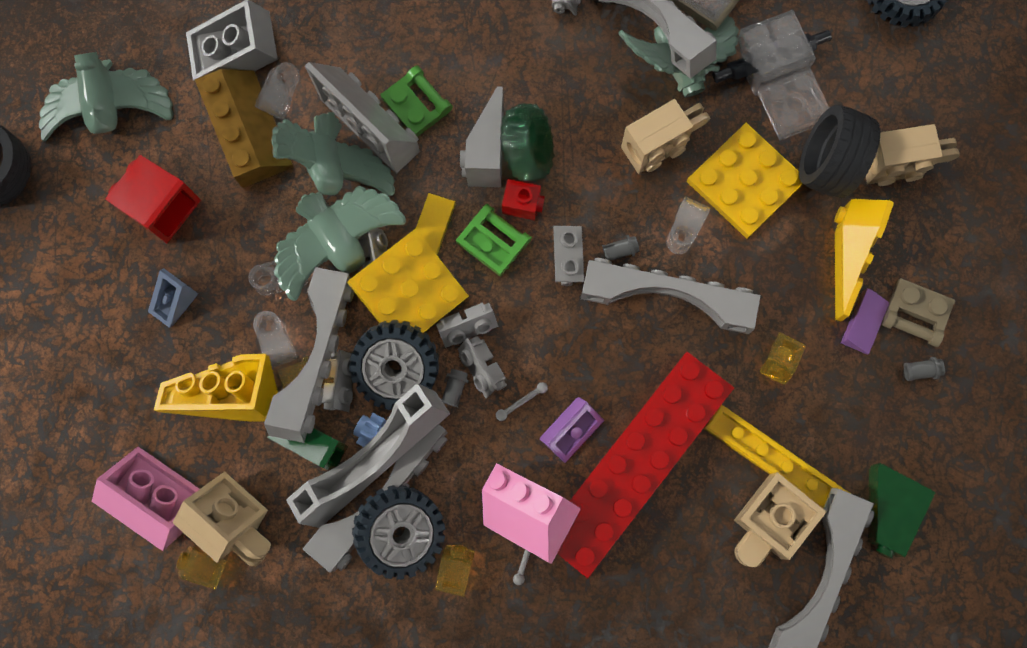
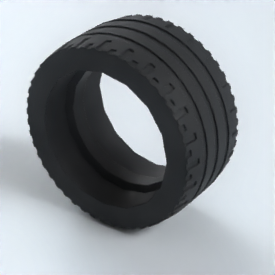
(839, 151)
(14, 168)

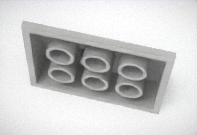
(364, 115)

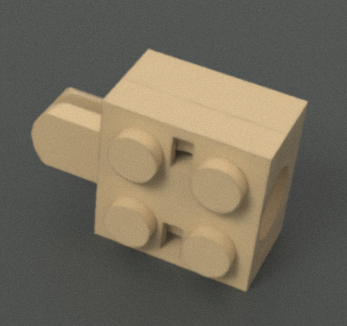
(661, 134)
(909, 154)
(772, 519)
(224, 520)

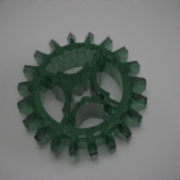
(527, 142)

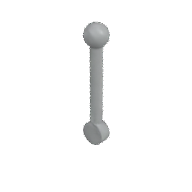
(502, 414)
(518, 578)

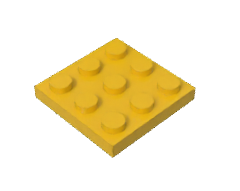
(746, 180)
(408, 284)

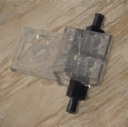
(779, 70)

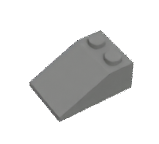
(232, 40)
(483, 154)

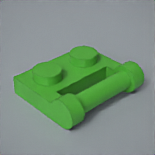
(407, 105)
(487, 246)

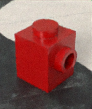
(522, 200)

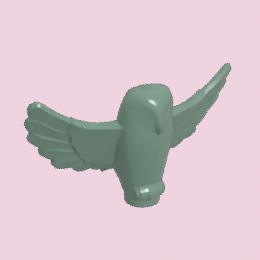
(660, 55)
(99, 94)
(329, 160)
(331, 235)

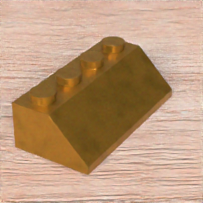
(240, 126)

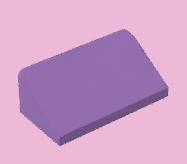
(865, 321)
(571, 429)

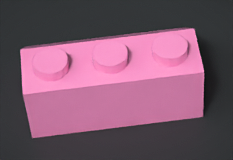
(144, 496)
(526, 513)

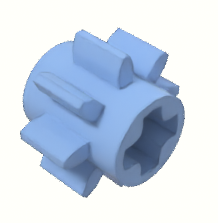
(368, 428)

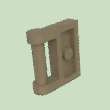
(922, 305)

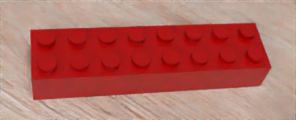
(641, 460)

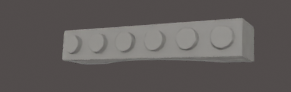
(689, 44)
(729, 308)
(293, 407)
(408, 423)
(843, 526)
(334, 541)

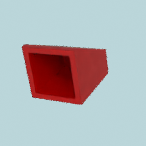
(153, 198)

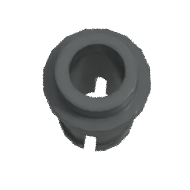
(621, 248)
(924, 369)
(454, 387)

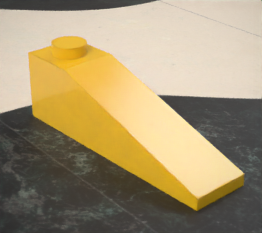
(857, 231)
(225, 391)

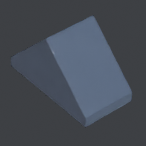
(170, 298)

